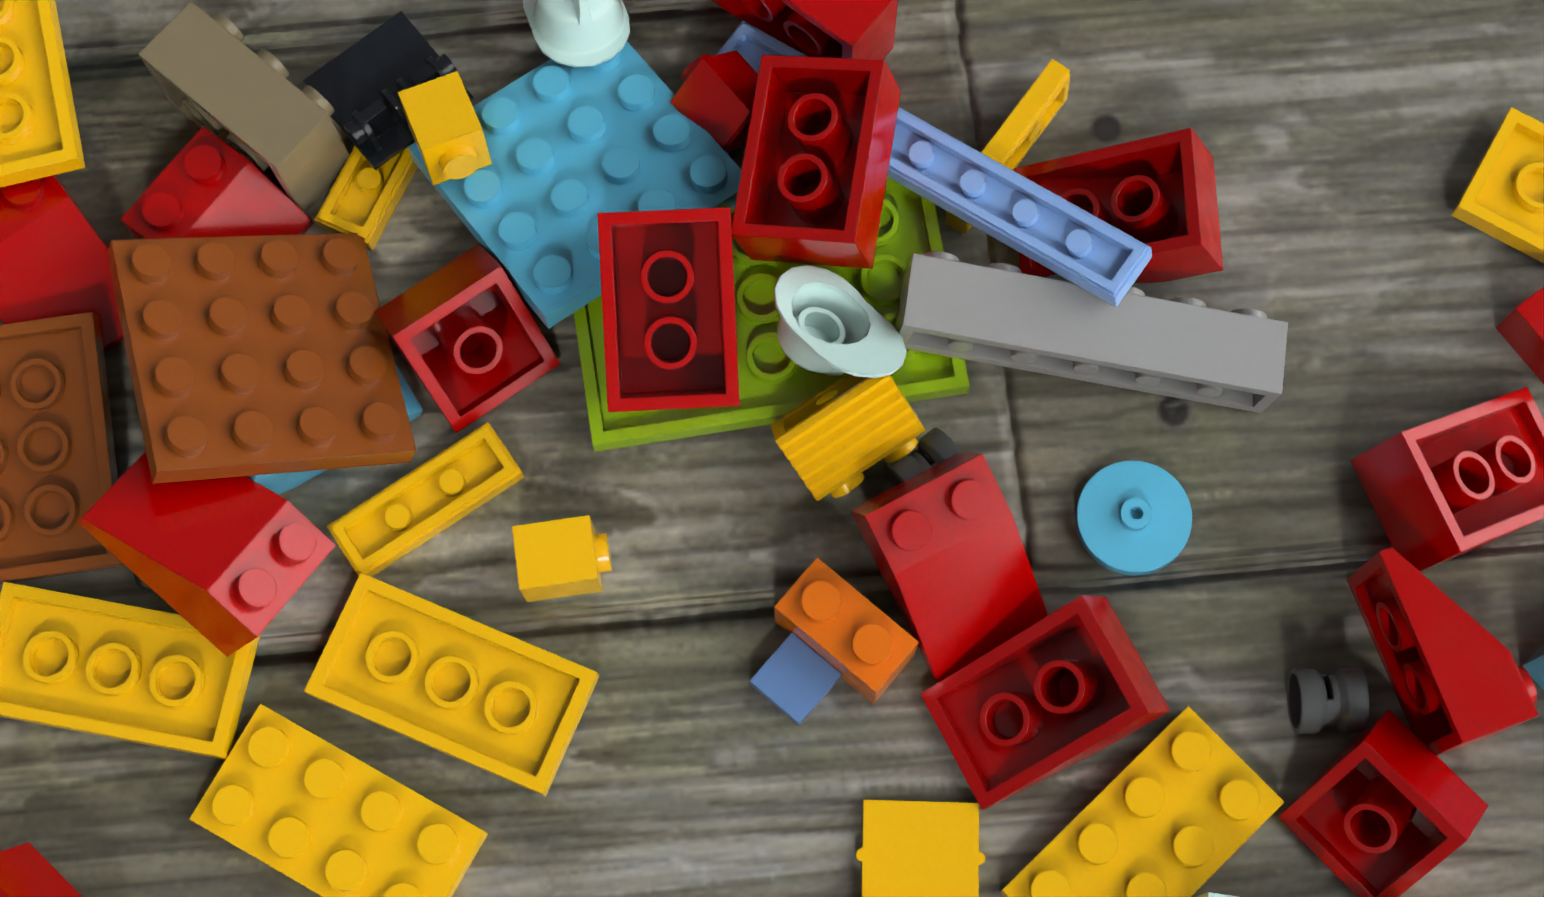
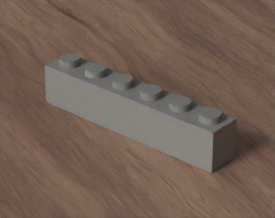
(1067, 332)

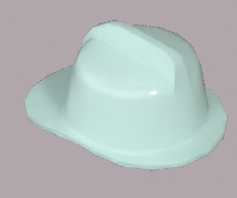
(578, 30)
(832, 327)

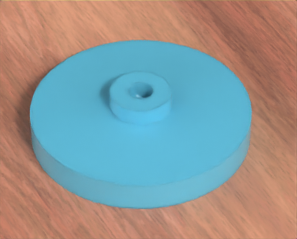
(1133, 518)

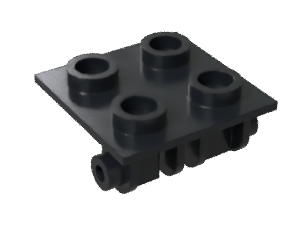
(366, 83)

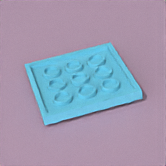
(573, 148)

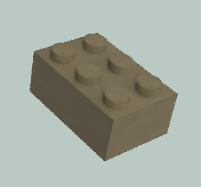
(248, 103)

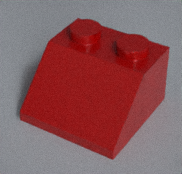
(213, 194)
(468, 337)
(1384, 811)

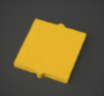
(920, 849)

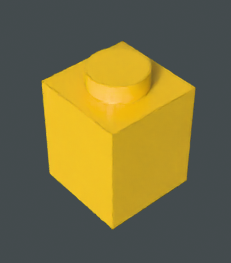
(445, 128)
(560, 558)

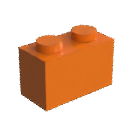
(845, 630)

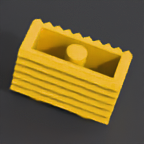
(847, 432)

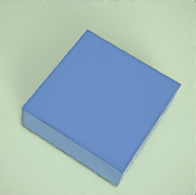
(795, 679)

